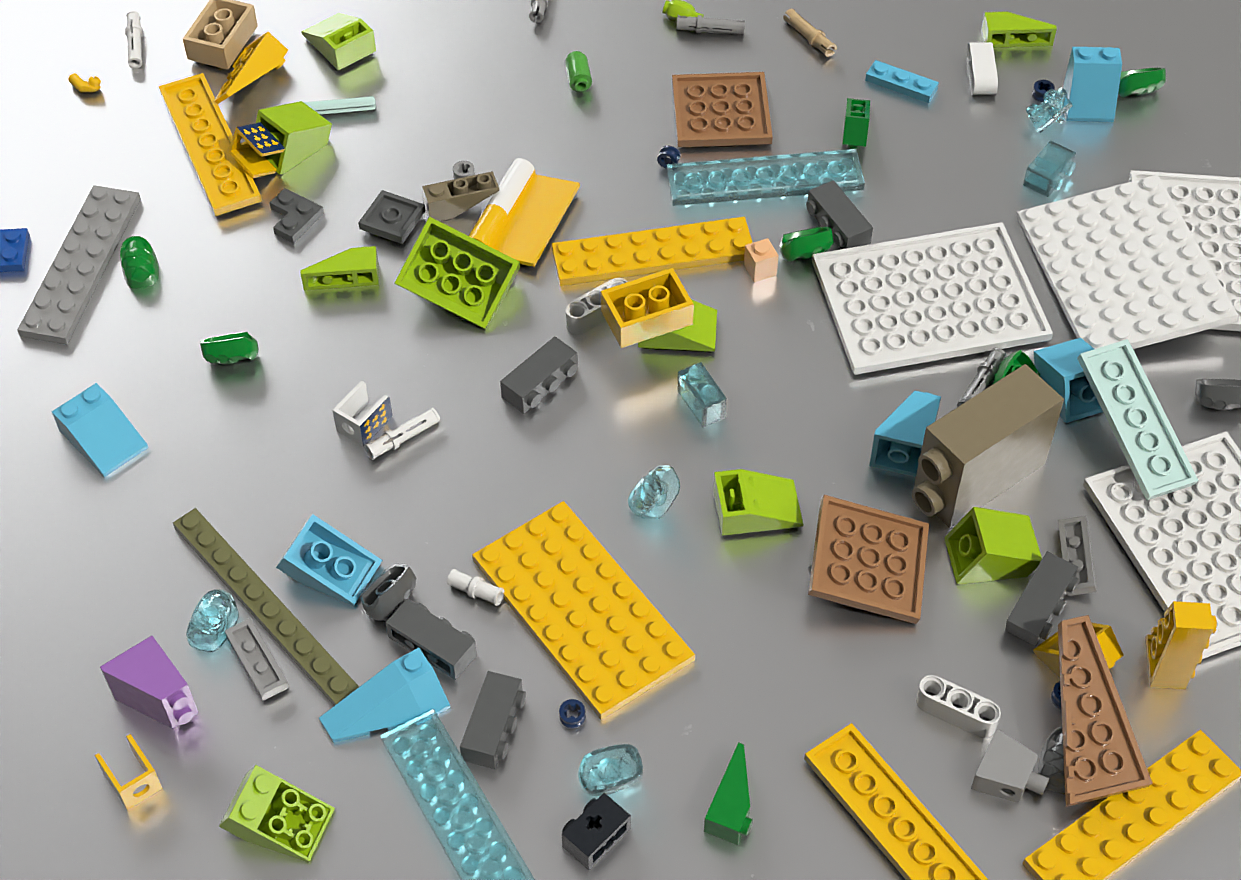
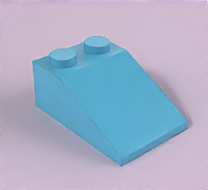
(99, 430)
(329, 561)

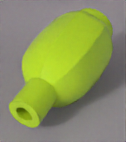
(678, 7)

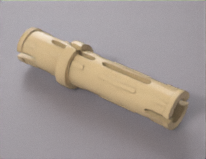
(815, 37)

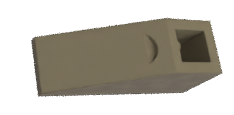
(453, 197)

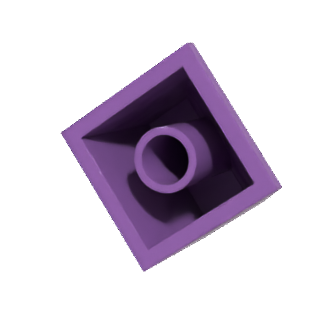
(150, 684)

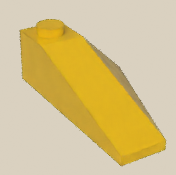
(252, 63)

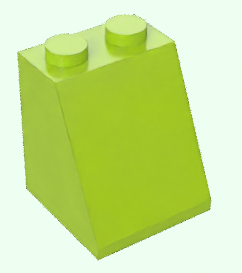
(297, 129)
(992, 546)

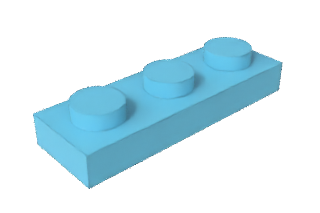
(902, 81)

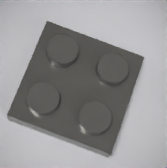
(392, 216)

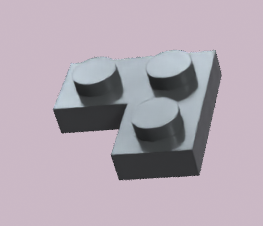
(297, 212)

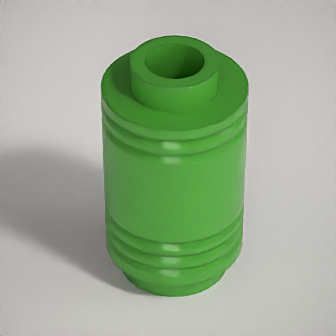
(578, 71)

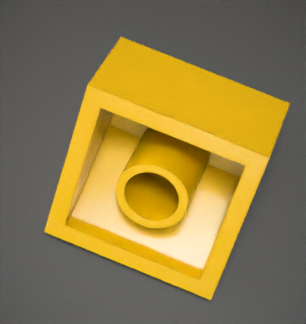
(1049, 649)

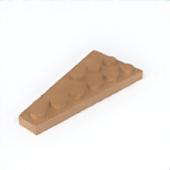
(1097, 735)

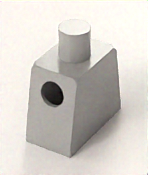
(1008, 770)

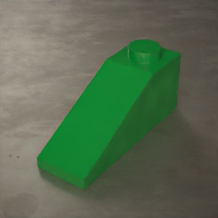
(856, 123)
(730, 807)

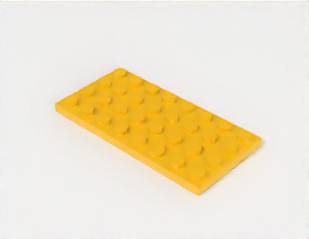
(583, 609)

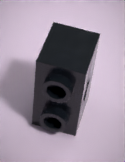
(591, 845)

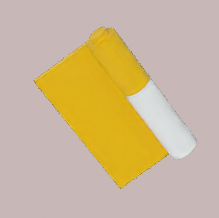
(524, 212)

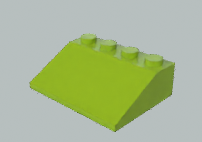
(457, 273)

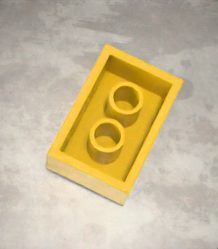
(647, 307)

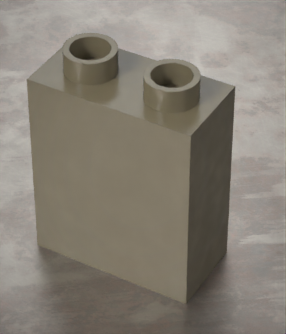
(986, 445)

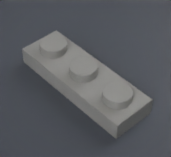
(1077, 550)
(256, 659)

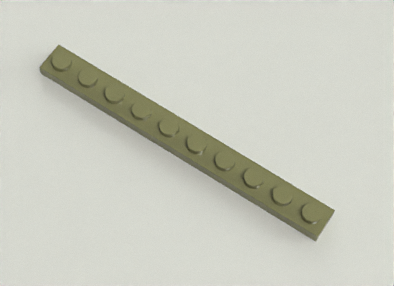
(265, 607)

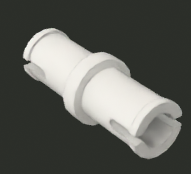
(475, 587)

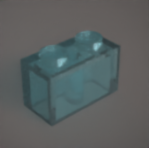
(1050, 168)
(702, 394)

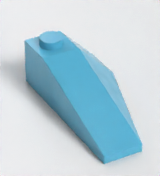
(387, 699)

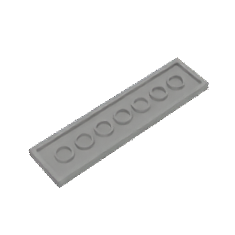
(79, 265)

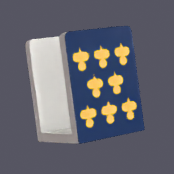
(370, 424)

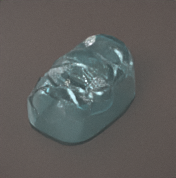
(655, 493)
(210, 619)
(610, 769)

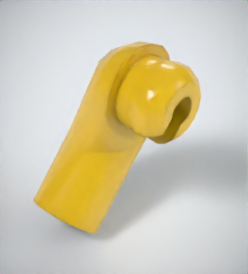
(82, 86)

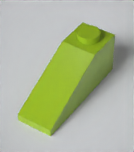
(1014, 30)
(346, 269)

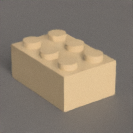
(220, 32)

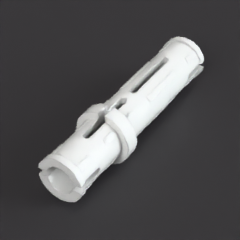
(134, 33)
(377, 448)

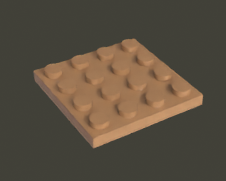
(721, 109)
(869, 559)

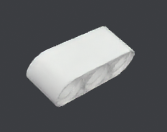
(982, 68)
(585, 311)
(965, 718)

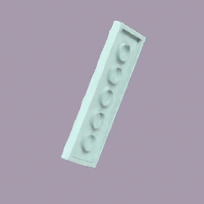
(1137, 419)

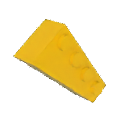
(1178, 644)

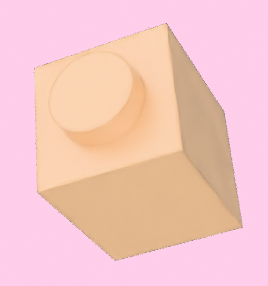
(761, 260)

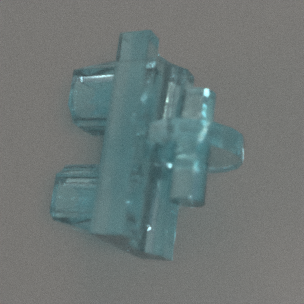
(1052, 109)

